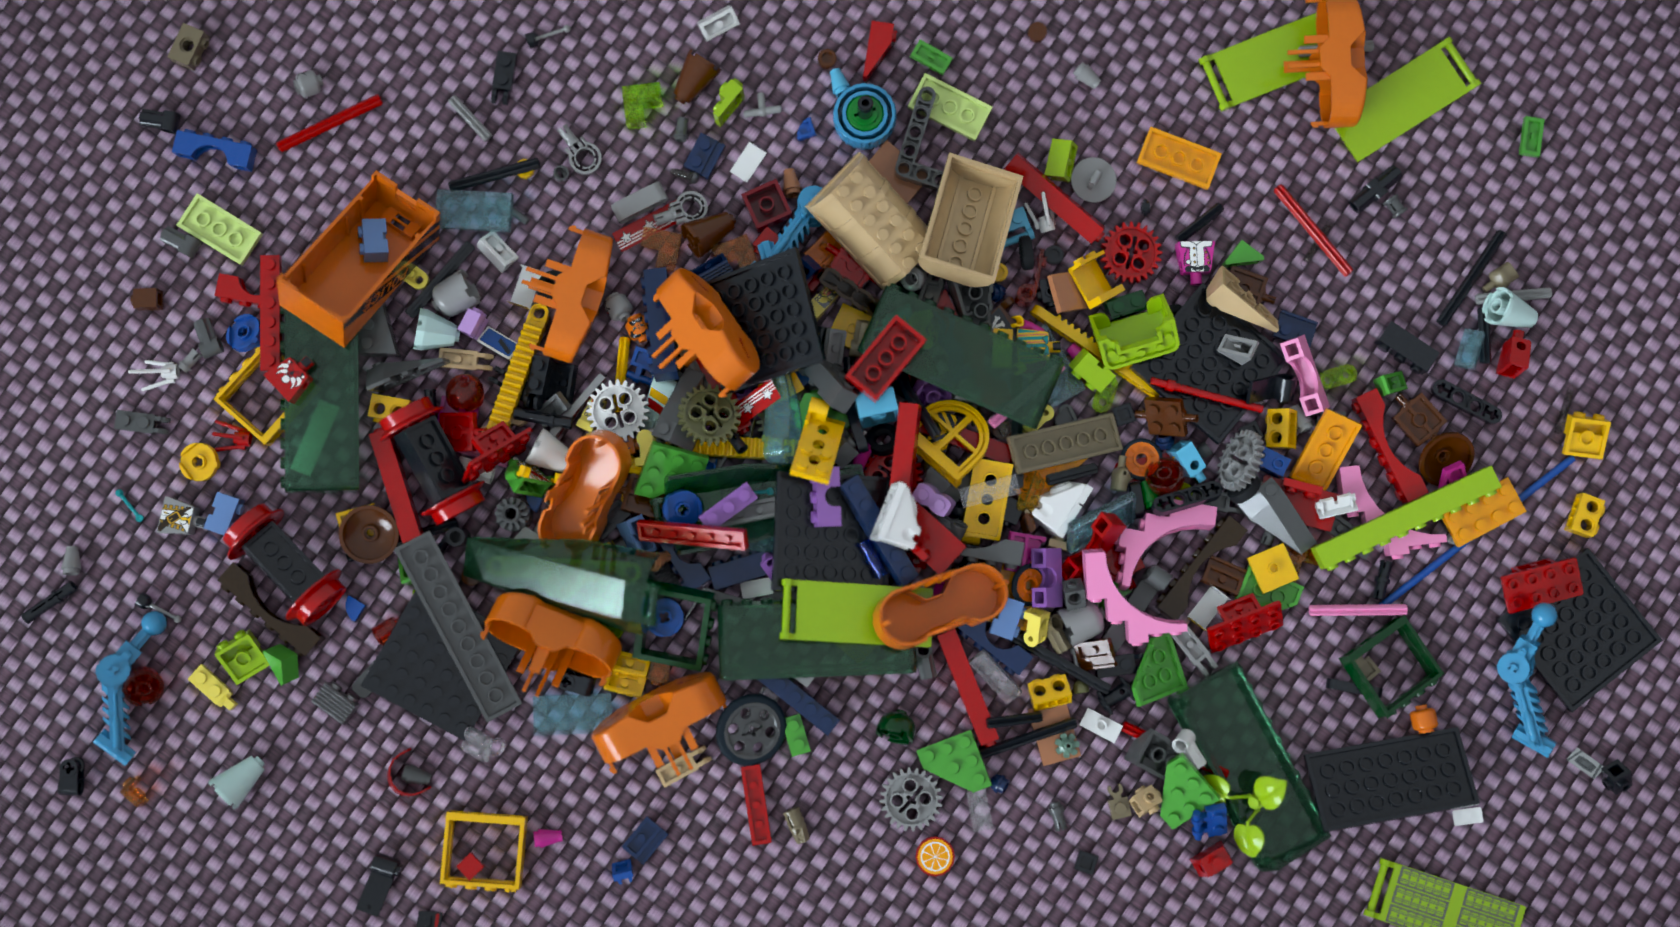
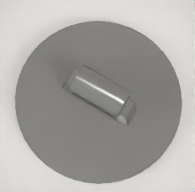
(1093, 180)

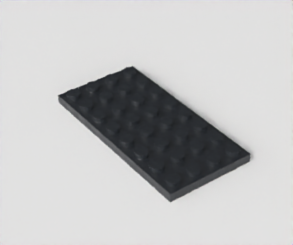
(1391, 779)

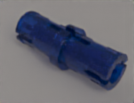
(872, 558)

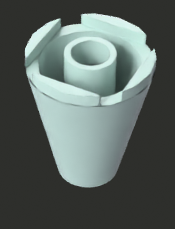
(1508, 309)
(238, 780)

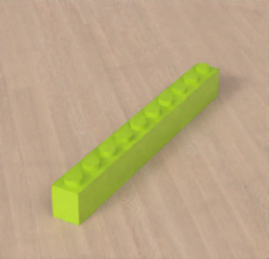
(1408, 516)

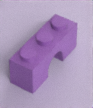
(728, 506)
(823, 513)
(1050, 565)

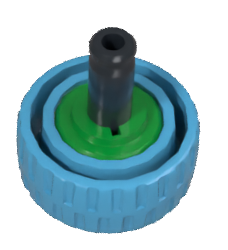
(864, 116)

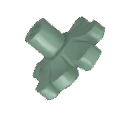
(1063, 745)

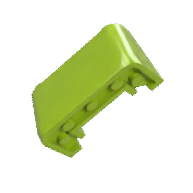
(1136, 336)

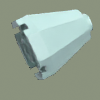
(434, 331)

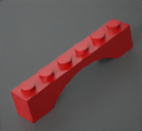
(1406, 482)

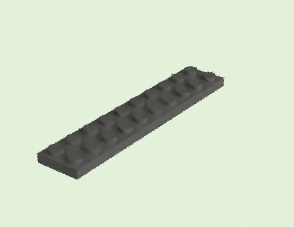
(457, 626)

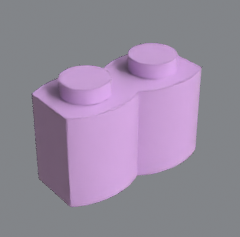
(473, 323)
(938, 502)

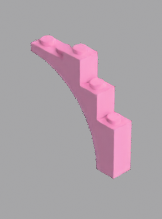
(1350, 480)
(1153, 527)
(1138, 624)

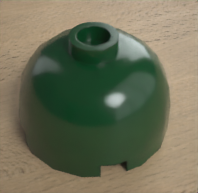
(897, 726)

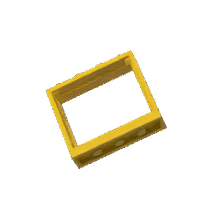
(232, 386)
(489, 884)

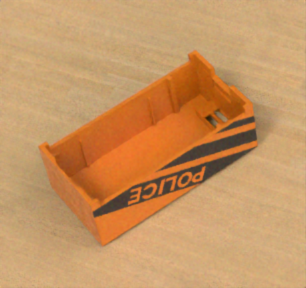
(333, 284)

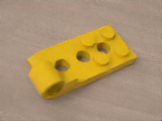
(816, 420)
(996, 510)

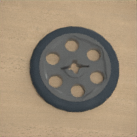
(731, 715)

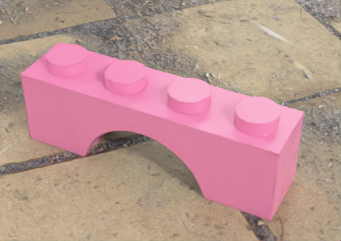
(1311, 389)

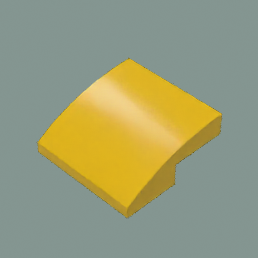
(628, 676)

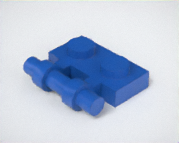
(641, 361)
(1215, 819)

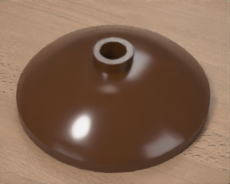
(1453, 448)
(359, 544)

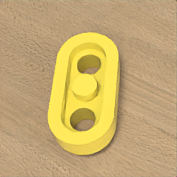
(412, 278)

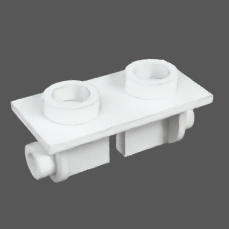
(1329, 508)

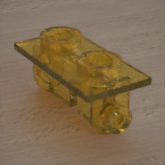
(1034, 485)

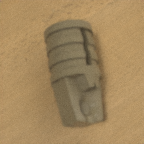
(797, 825)

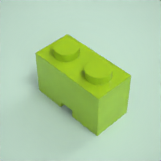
(1091, 370)

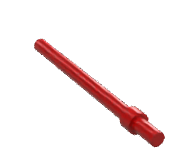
(1171, 385)

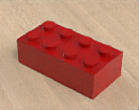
(885, 359)

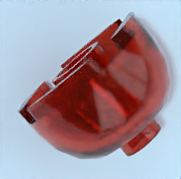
(464, 392)
(1168, 476)
(143, 686)

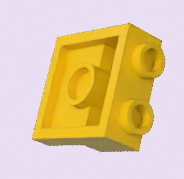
(1586, 435)

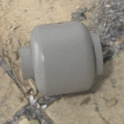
(308, 83)
(909, 282)
(618, 307)

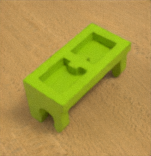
(1061, 160)

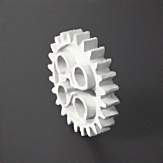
(634, 406)

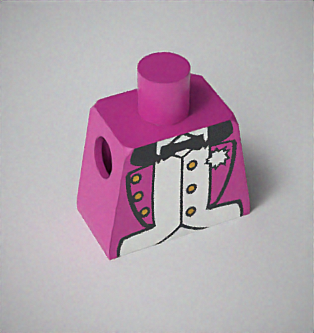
(1195, 259)

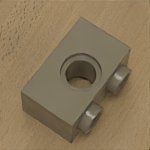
(189, 36)

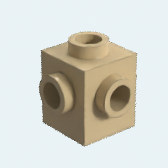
(1146, 800)

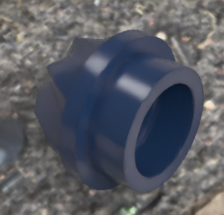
(999, 292)
(1164, 442)
(999, 783)

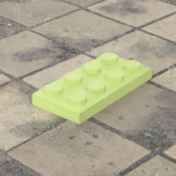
(953, 108)
(219, 229)

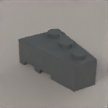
(377, 336)
(832, 385)

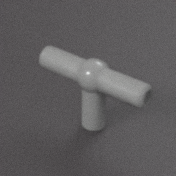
(762, 110)

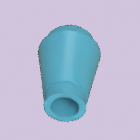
(838, 81)

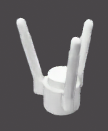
(1047, 222)
(169, 372)

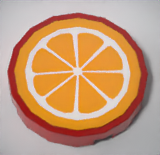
(935, 856)

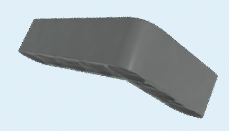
(915, 143)
(1151, 581)

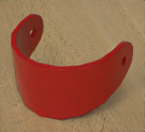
(393, 787)

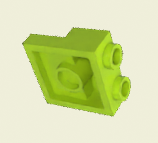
(731, 97)
(241, 656)

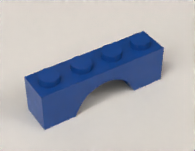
(192, 146)

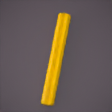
(622, 366)

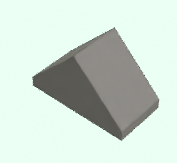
(1238, 348)

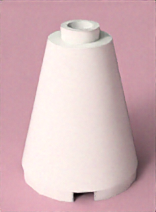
(548, 452)

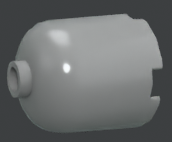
(455, 294)
(1082, 622)

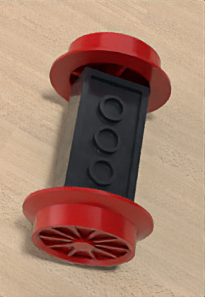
(432, 459)
(284, 564)

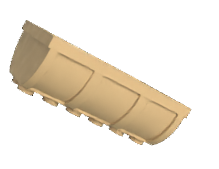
(870, 221)
(969, 222)

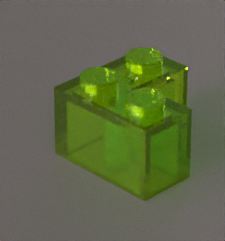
(637, 99)

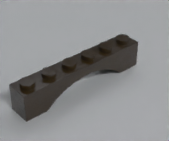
(242, 585)
(1175, 600)

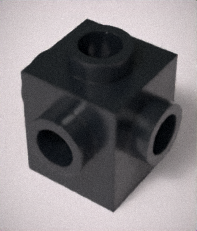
(1042, 294)
(1616, 777)

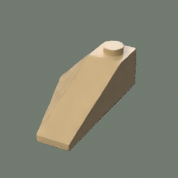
(1230, 298)

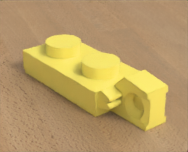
(212, 687)

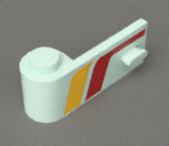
(657, 398)

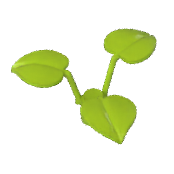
(1268, 794)

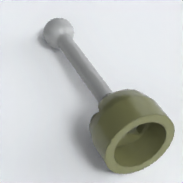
(1078, 687)

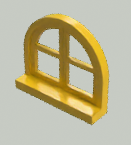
(937, 459)

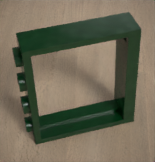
(689, 594)
(1419, 650)

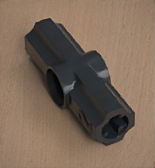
(1375, 189)

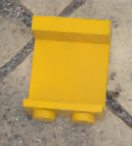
(1092, 281)

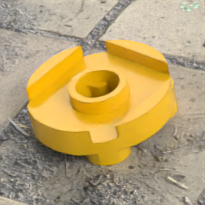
(188, 462)

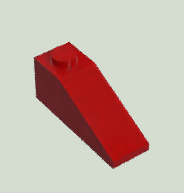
(879, 43)

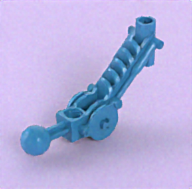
(797, 227)
(1515, 669)
(112, 673)

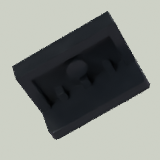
(562, 379)

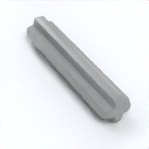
(468, 116)

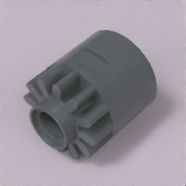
(523, 517)

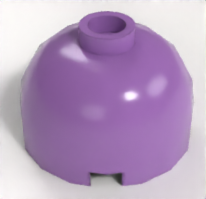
(930, 393)

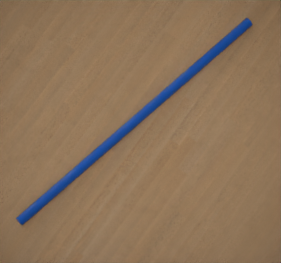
(1453, 550)

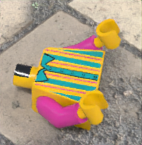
(1035, 336)

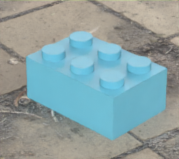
(873, 414)

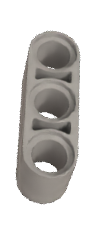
(639, 202)

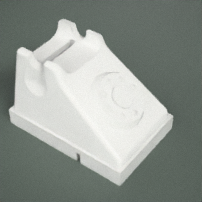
(1060, 506)
(897, 518)

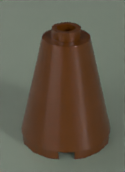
(694, 77)
(707, 232)

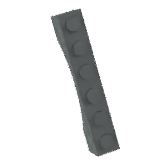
(1005, 552)

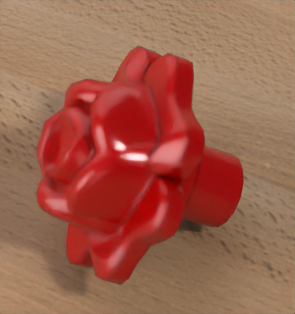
(916, 561)

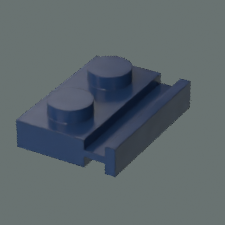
(704, 155)
(1293, 326)
(645, 840)

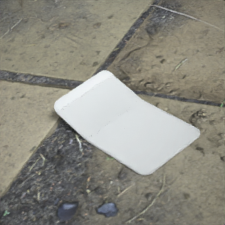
(1467, 816)

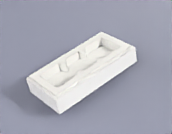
(1101, 725)

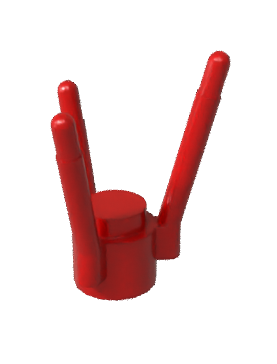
(242, 438)

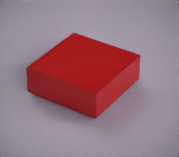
(470, 866)

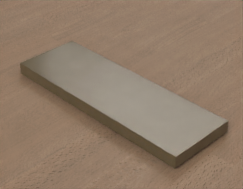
(1064, 443)

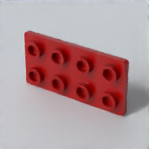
(496, 447)
(1303, 498)
(935, 543)
(1541, 583)
(1243, 620)

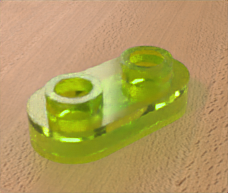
(1336, 376)
(1107, 394)

